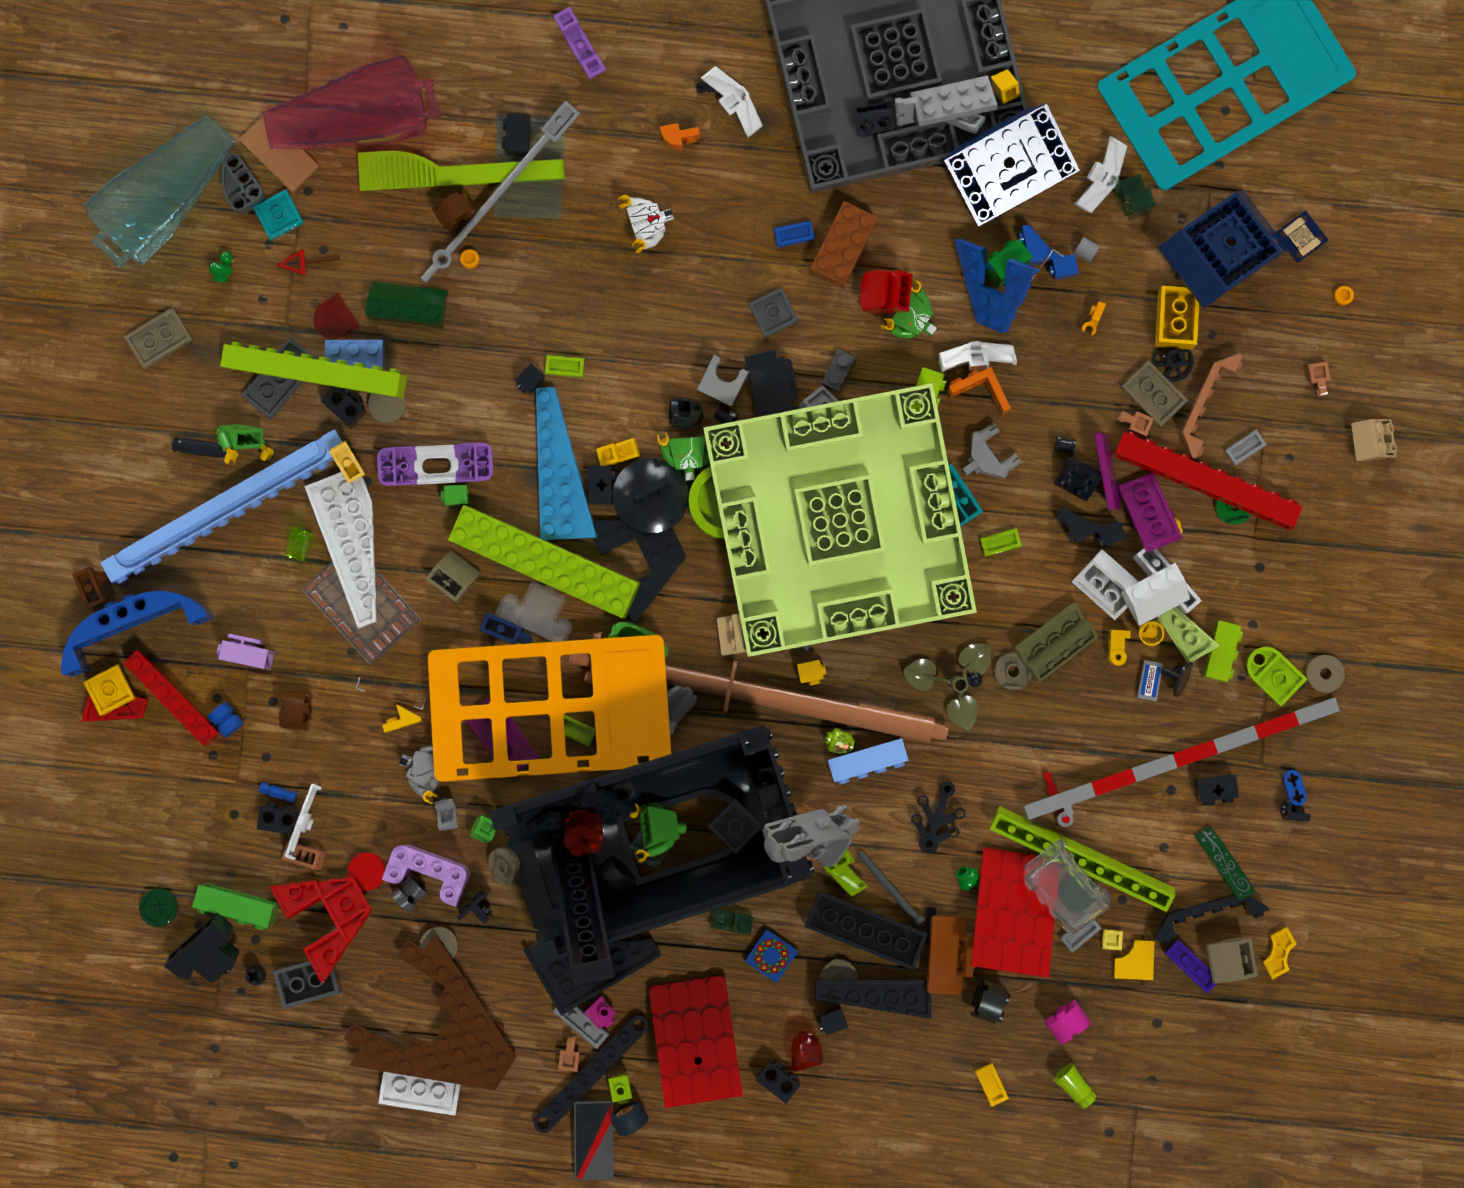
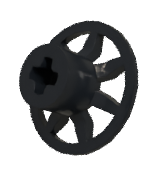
(1173, 361)

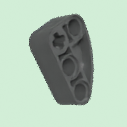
(236, 190)

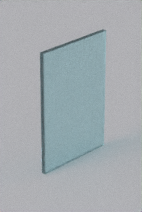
(531, 198)

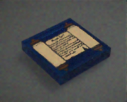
(1302, 236)

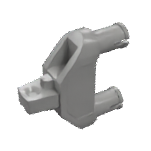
(982, 458)

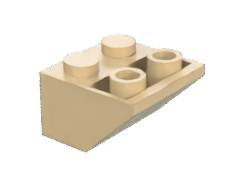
(1374, 439)

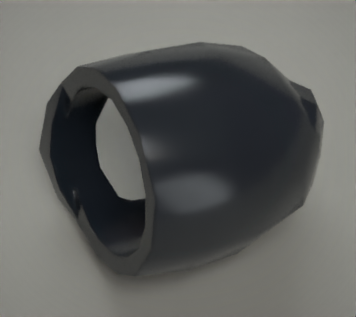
(684, 413)

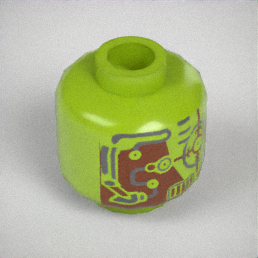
(839, 741)

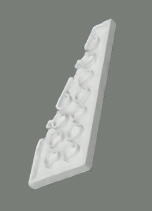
(348, 529)

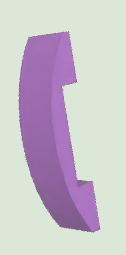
(579, 43)

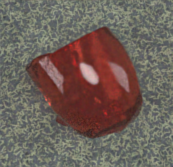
(806, 1051)

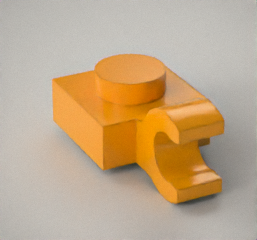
(1095, 313)

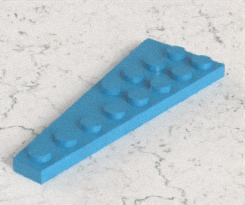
(561, 492)

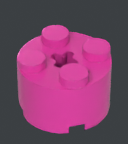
(1067, 1022)

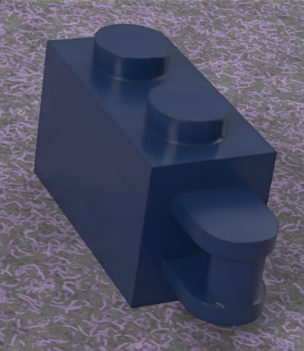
(505, 630)

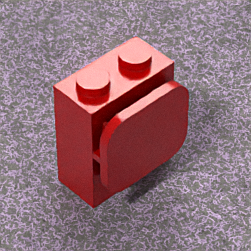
(886, 291)

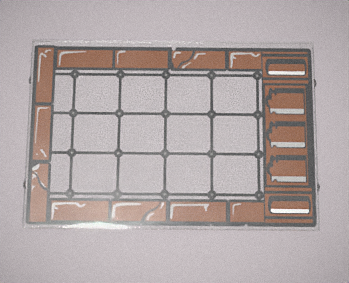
(372, 641)

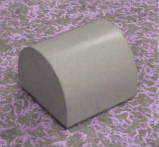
(1086, 249)

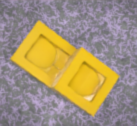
(618, 452)

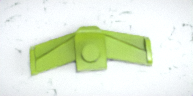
(846, 876)

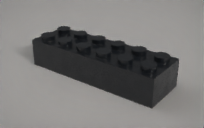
(865, 930)

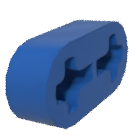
(1298, 786)

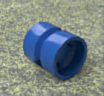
(225, 719)

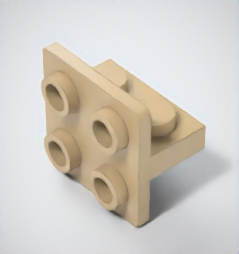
(731, 635)

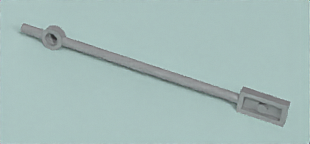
(553, 130)

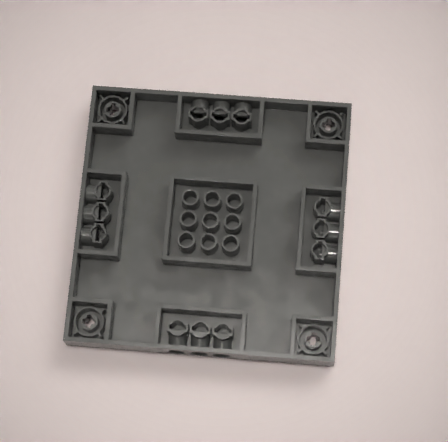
(879, 51)

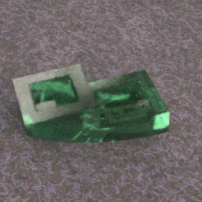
(732, 921)

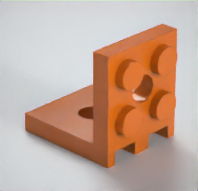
(976, 378)

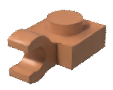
(1319, 375)
(1138, 423)
(569, 1058)

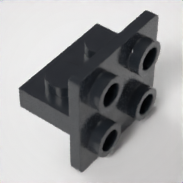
(1078, 478)
(483, 911)

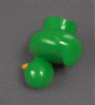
(222, 271)
(968, 878)

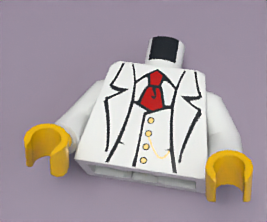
(646, 221)

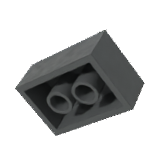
(301, 984)

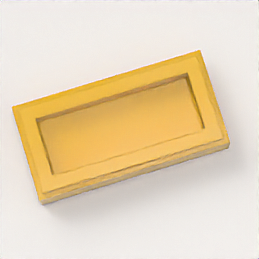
(991, 1084)

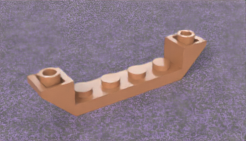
(1194, 445)

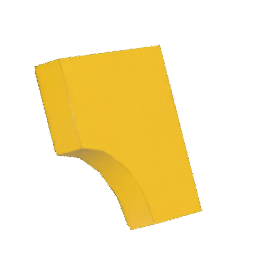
(1137, 963)

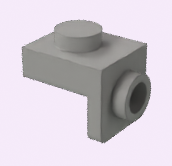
(446, 814)

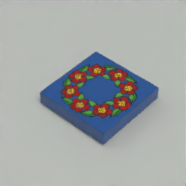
(771, 956)

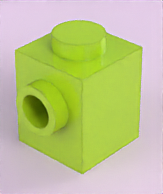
(620, 1088)

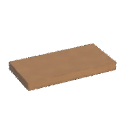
(290, 166)

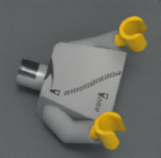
(421, 772)

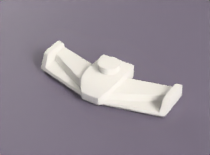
(734, 99)
(1103, 176)
(977, 355)
(303, 823)

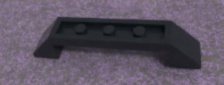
(1166, 931)

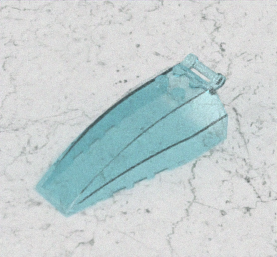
(153, 197)

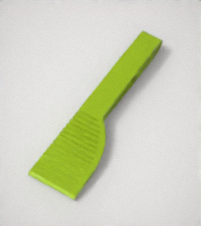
(407, 170)

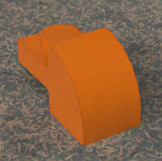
(674, 136)

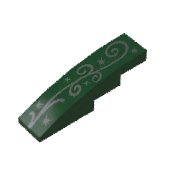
(1224, 863)

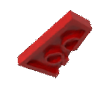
(132, 710)

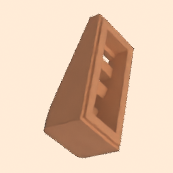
(318, 858)

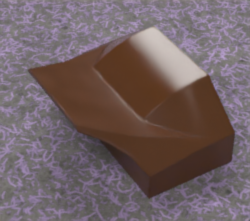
(93, 586)

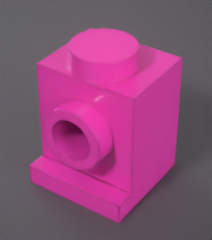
(595, 1015)

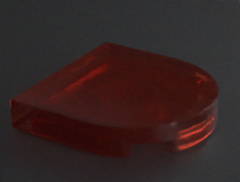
(334, 318)

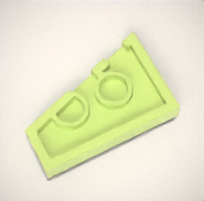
(1186, 635)

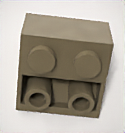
(453, 576)
(1232, 960)

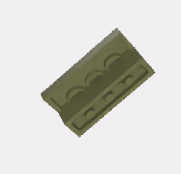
(1056, 642)

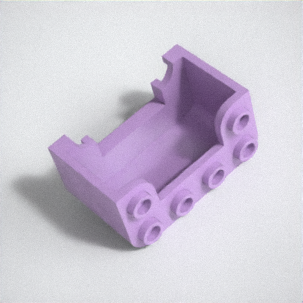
(408, 858)

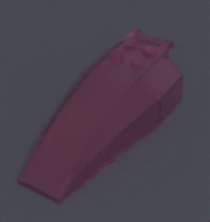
(360, 109)

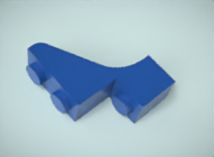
(1060, 266)

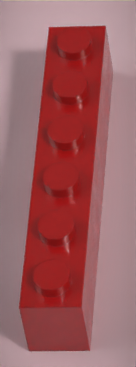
(172, 698)

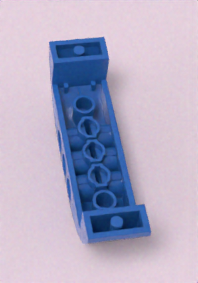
(96, 629)

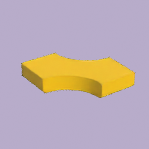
(1276, 962)

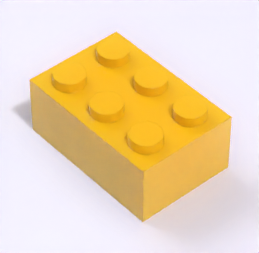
(1176, 318)

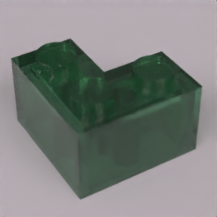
(1135, 197)

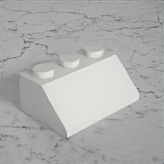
(1103, 581)
(1156, 594)

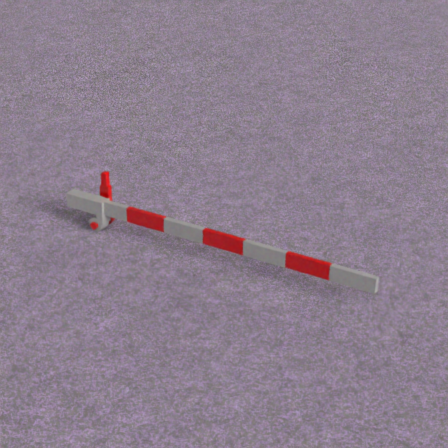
(1062, 802)

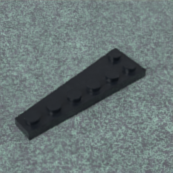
(888, 995)

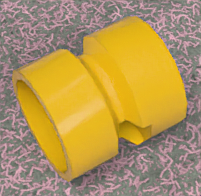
(1151, 632)

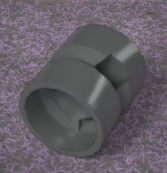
(409, 893)

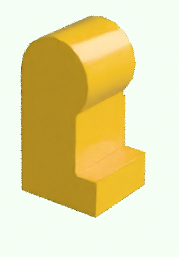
(1116, 646)

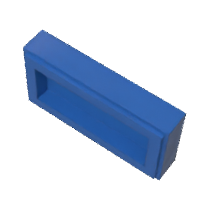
(794, 234)

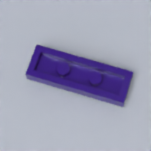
(1191, 965)

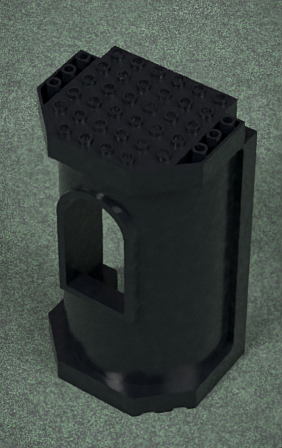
(711, 769)

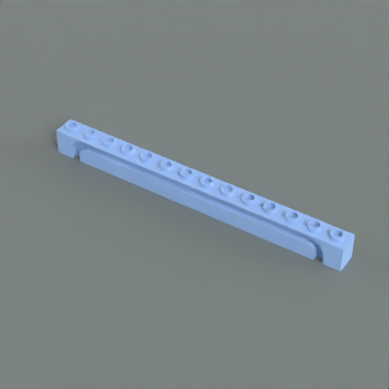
(221, 509)

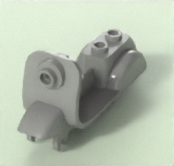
(815, 832)

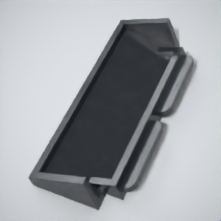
(771, 383)

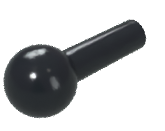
(974, 679)

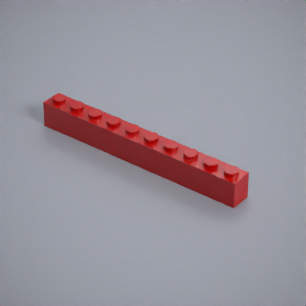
(1208, 481)

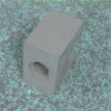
(717, 388)

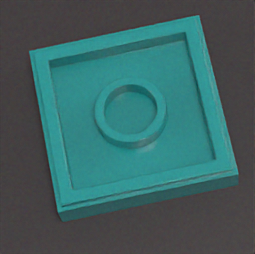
(278, 215)

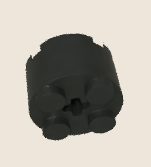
(989, 1001)

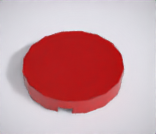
(367, 870)

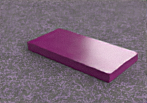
(1107, 471)
(1150, 512)
(517, 744)

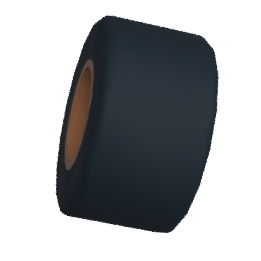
(629, 1118)

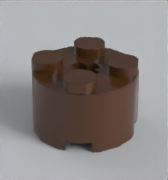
(454, 209)
(295, 710)

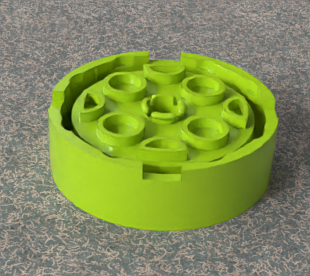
(704, 505)

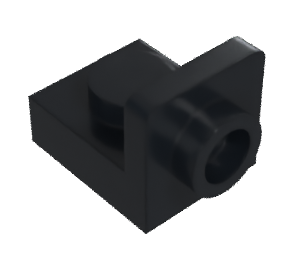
(1296, 815)

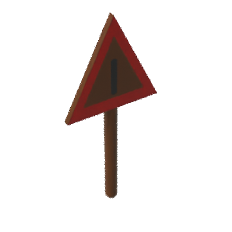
(297, 262)

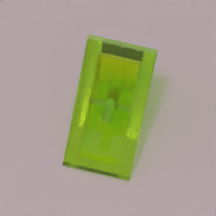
(299, 543)

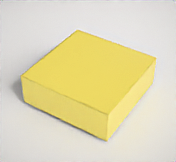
(1112, 939)

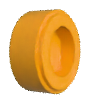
(469, 259)
(1343, 295)

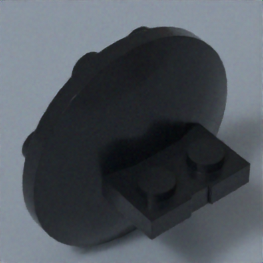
(650, 496)

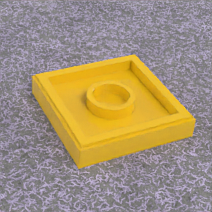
(109, 690)

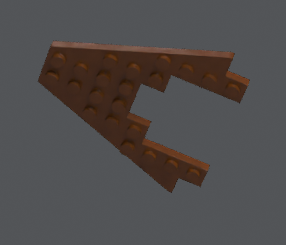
(468, 1046)

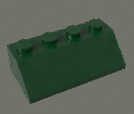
(406, 304)

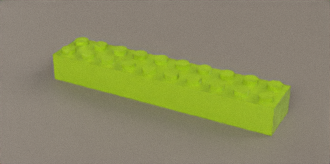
(544, 561)

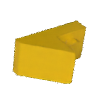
(346, 462)
(406, 719)

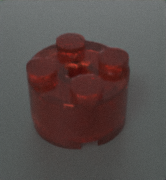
(583, 832)

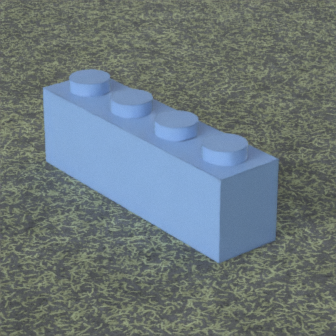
(868, 760)

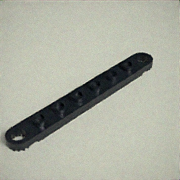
(591, 1073)

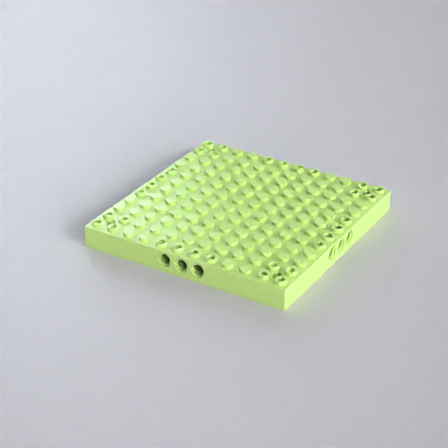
(840, 520)

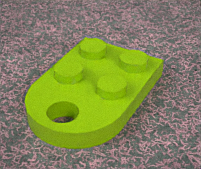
(1275, 675)

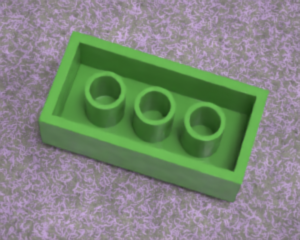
(236, 905)

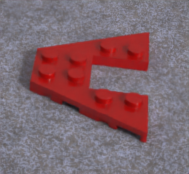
(345, 906)

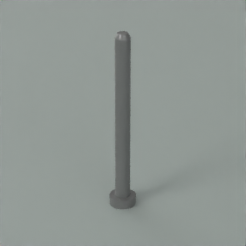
(891, 889)

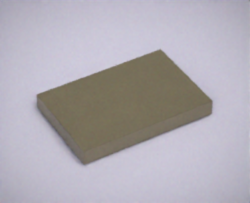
(158, 338)
(1154, 393)

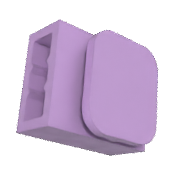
(245, 652)

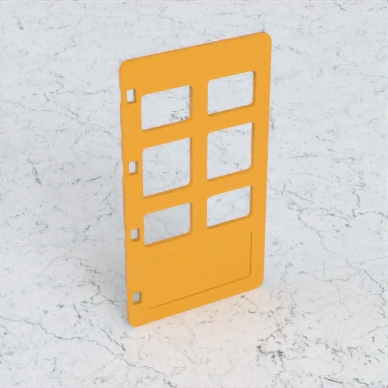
(626, 702)

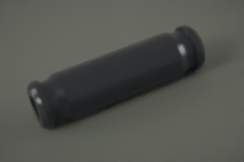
(197, 447)

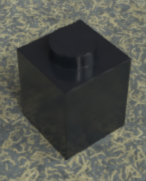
(529, 379)

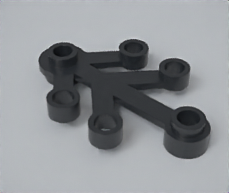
(936, 820)

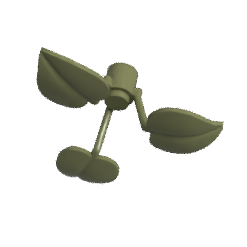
(964, 709)

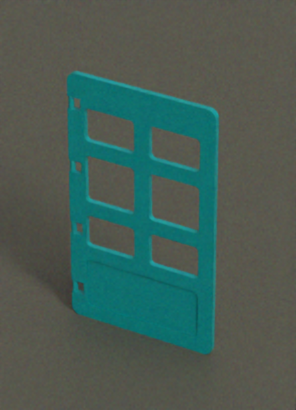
(1290, 42)

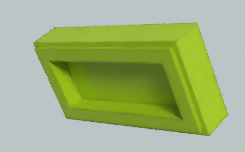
(564, 366)
(1000, 542)
(578, 731)

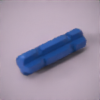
(277, 792)

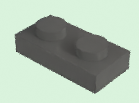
(838, 370)

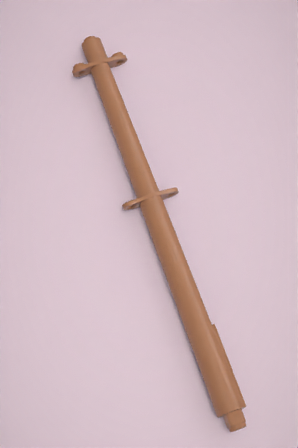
(859, 715)

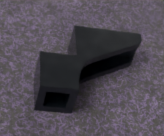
(1080, 528)

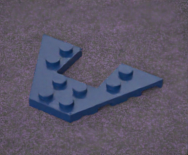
(991, 306)

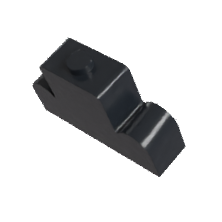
(205, 951)

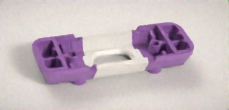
(404, 464)

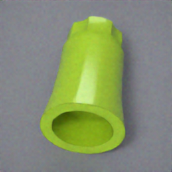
(1074, 1085)

